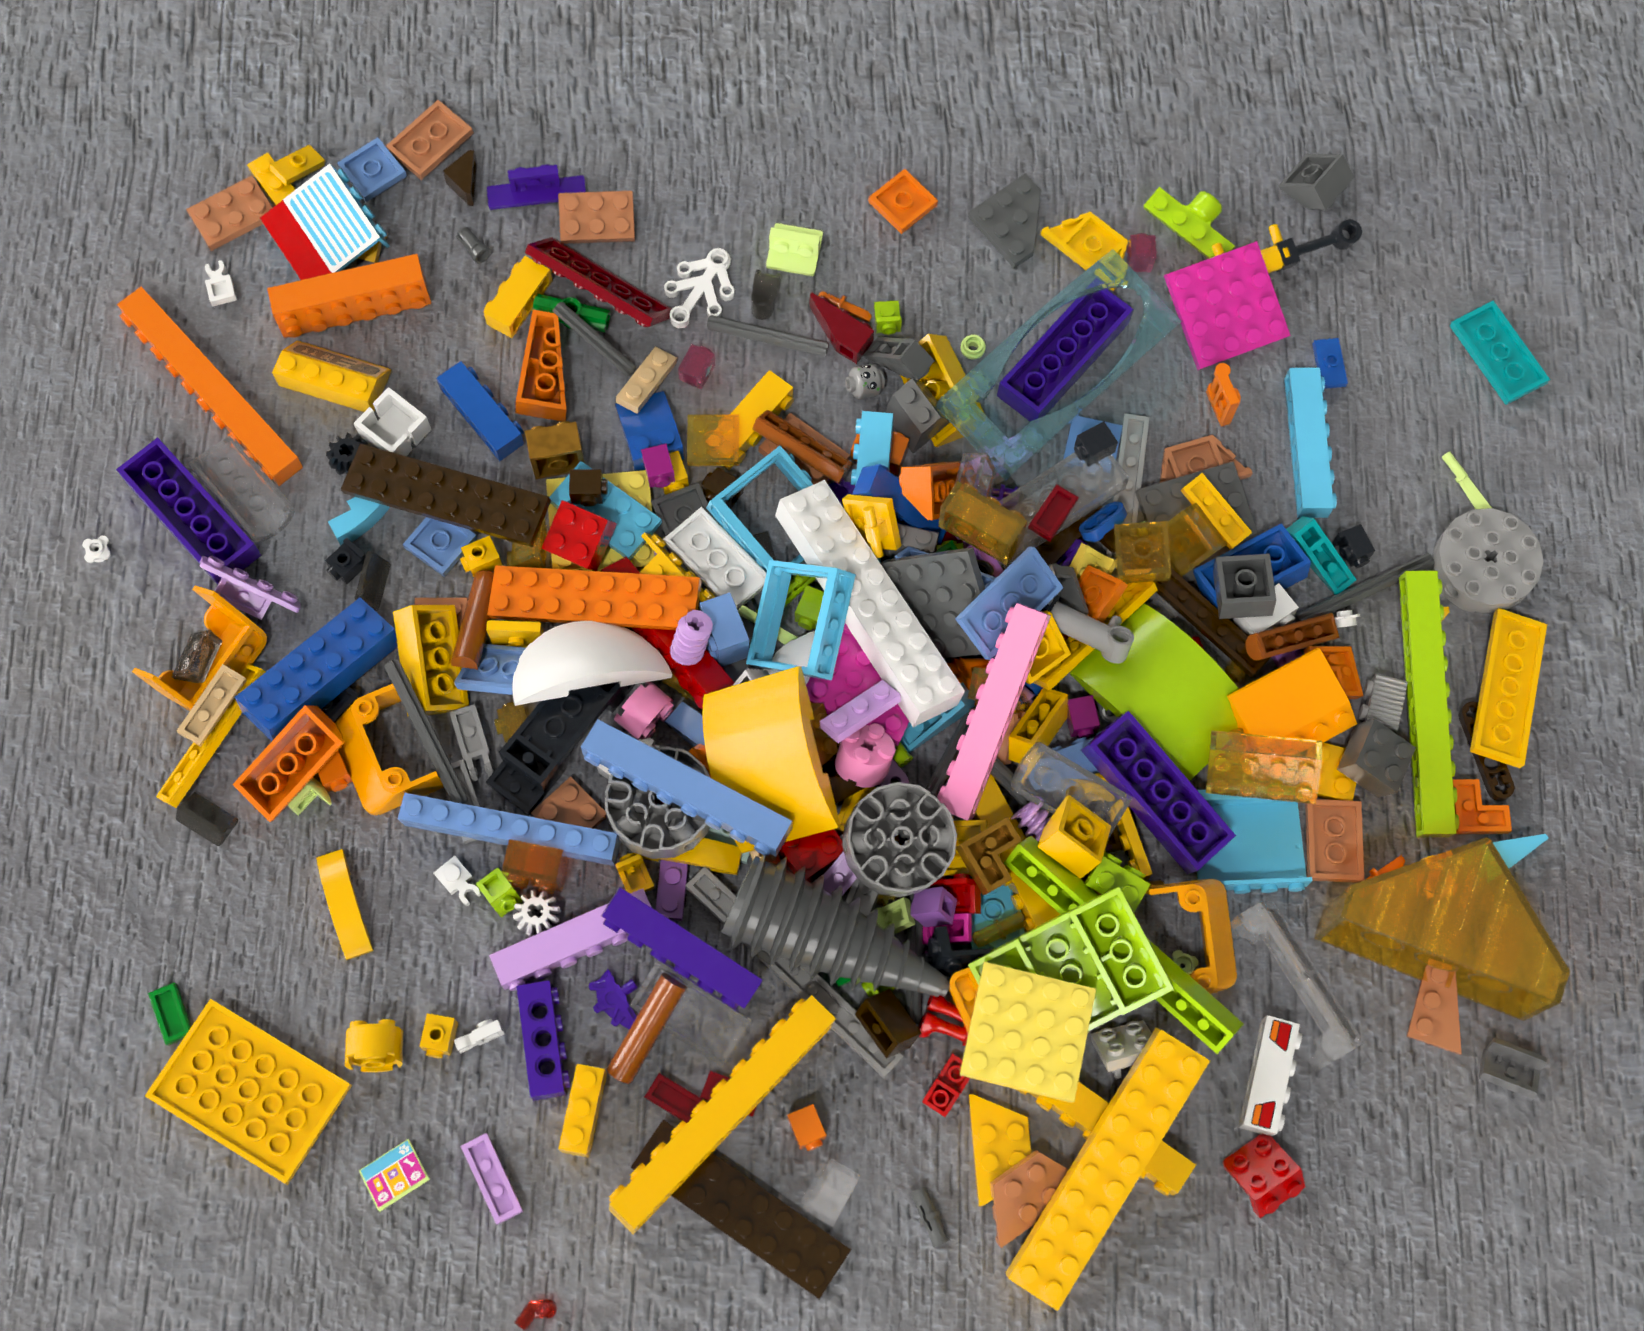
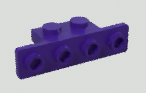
(533, 187)

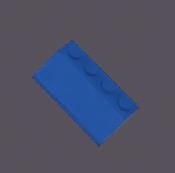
(1287, 561)

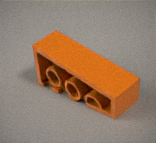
(541, 378)

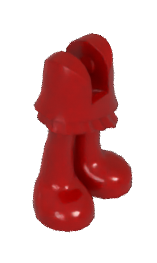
(932, 1023)

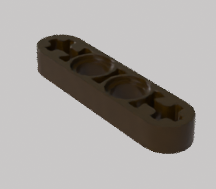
(1490, 784)

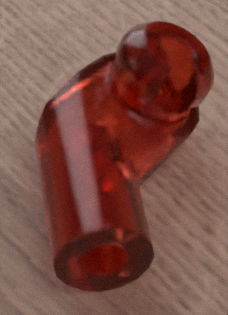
(536, 1309)

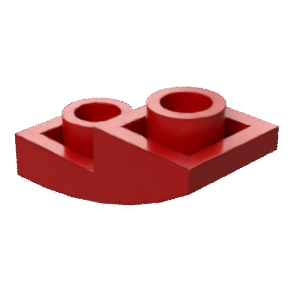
(946, 1087)

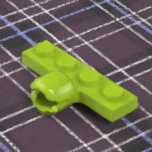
(1190, 221)

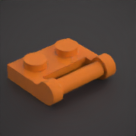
(1223, 395)

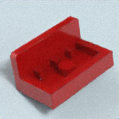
(964, 890)

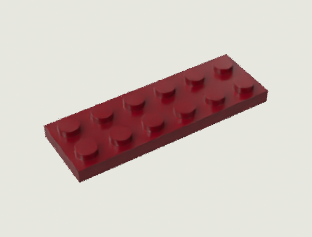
(599, 281)

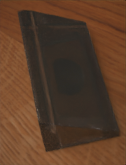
(373, 580)
(197, 657)
(206, 819)

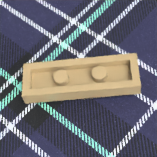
(646, 380)
(211, 705)

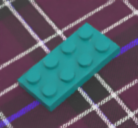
(1499, 352)

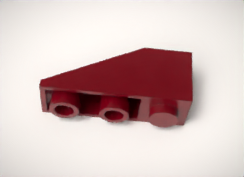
(846, 334)

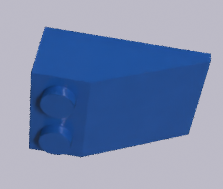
(649, 428)

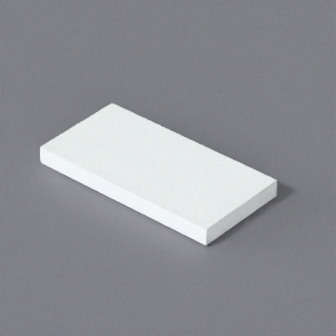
(716, 558)

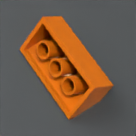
(928, 486)
(290, 761)

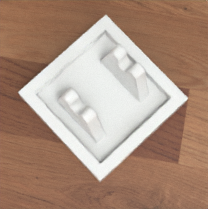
(1120, 1045)

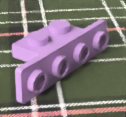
(246, 593)

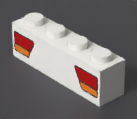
(1269, 1076)

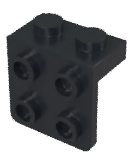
(944, 959)

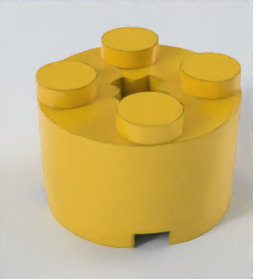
(374, 1046)

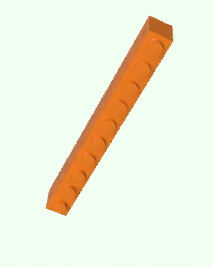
(209, 385)

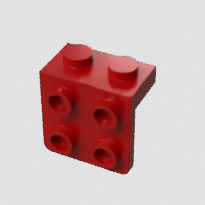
(1265, 1174)

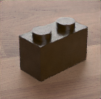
(888, 1023)

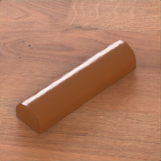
(802, 446)
(474, 623)
(1291, 637)
(646, 1028)

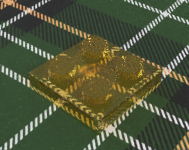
(713, 440)

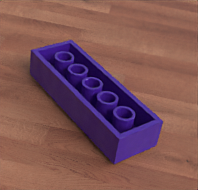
(1064, 353)
(186, 508)
(1160, 793)
(682, 948)

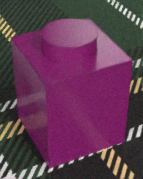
(658, 466)
(1082, 717)

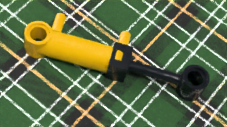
(1285, 253)

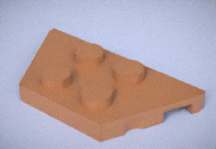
(1198, 456)
(1023, 1194)

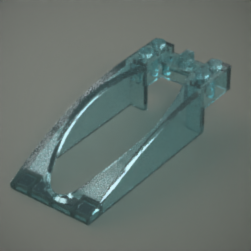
(1010, 455)

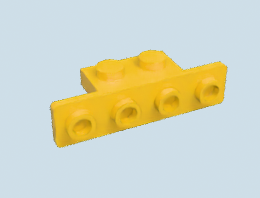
(668, 563)

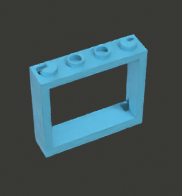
(733, 526)
(829, 623)

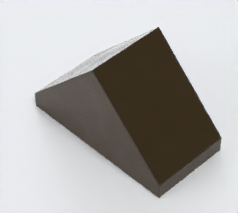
(462, 176)

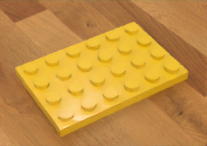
(248, 1091)

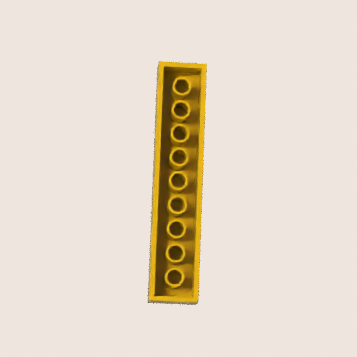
(721, 1114)
(1106, 1168)

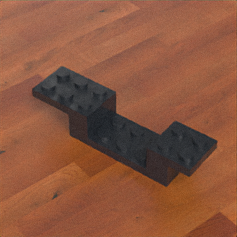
(546, 739)

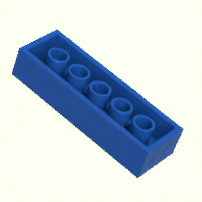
(318, 668)

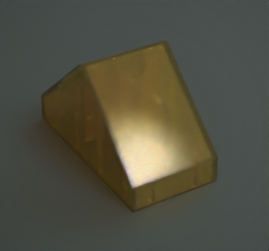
(1456, 916)

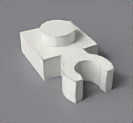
(220, 286)
(456, 878)
(484, 1033)

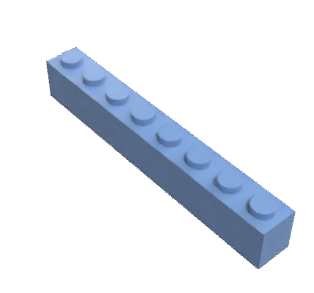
(687, 788)
(501, 826)

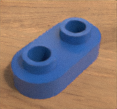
(1103, 521)

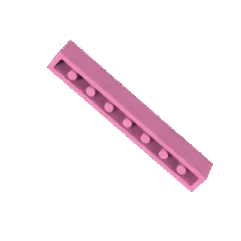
(994, 710)

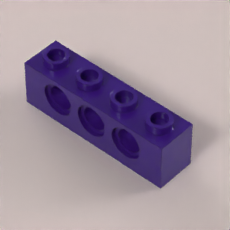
(529, 998)

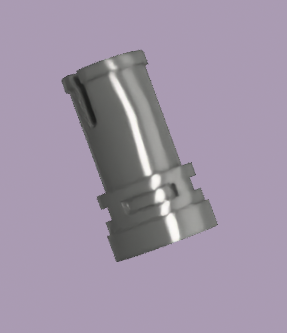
(476, 248)

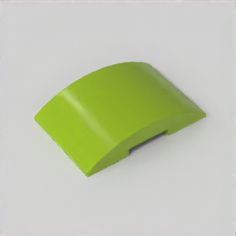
(1166, 687)
(1091, 947)

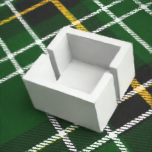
(398, 424)

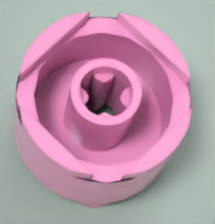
(644, 710)
(865, 756)

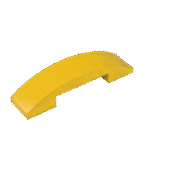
(710, 854)
(343, 904)

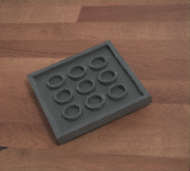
(1166, 500)
(937, 591)

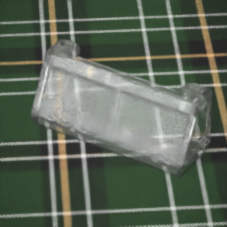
(1267, 923)

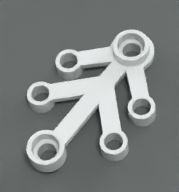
(701, 285)

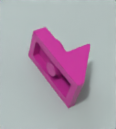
(959, 932)

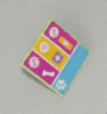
(394, 1175)

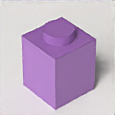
(933, 907)

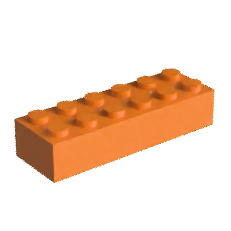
(349, 296)

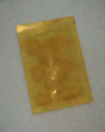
(982, 522)

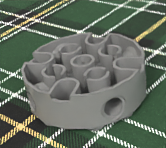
(1487, 561)
(911, 815)
(651, 827)

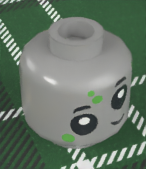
(865, 381)

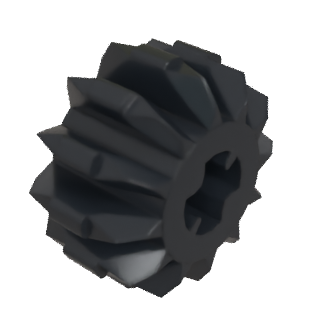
(338, 454)

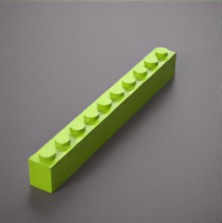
(1427, 704)
(1187, 1001)

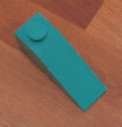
(1322, 554)

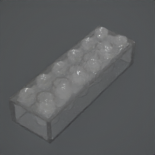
(1091, 484)

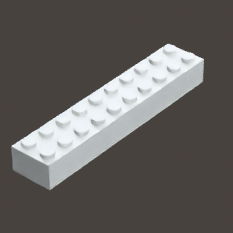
(876, 608)

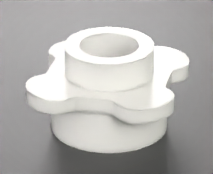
(96, 556)
(1346, 619)

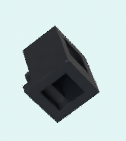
(1354, 546)
(349, 569)

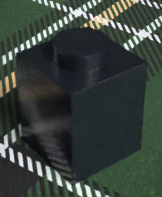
(1095, 444)

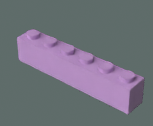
(557, 947)

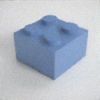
(728, 637)

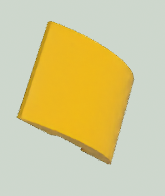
(766, 750)

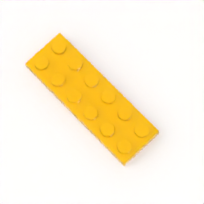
(1508, 688)

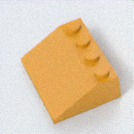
(1295, 702)

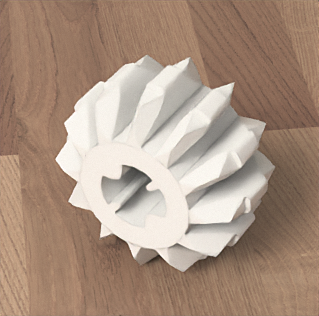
(541, 904)

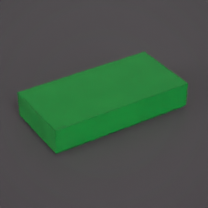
(170, 1013)

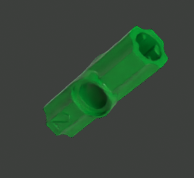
(593, 316)

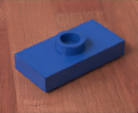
(1330, 361)

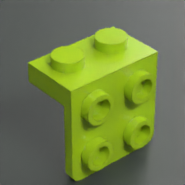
(1111, 875)

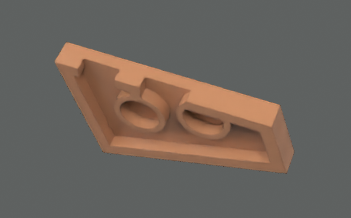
(1436, 1012)

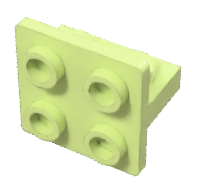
(794, 249)

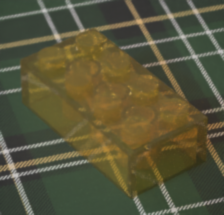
(1264, 767)

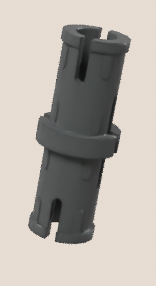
(929, 1216)

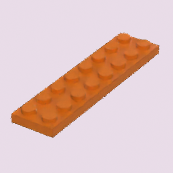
(592, 596)

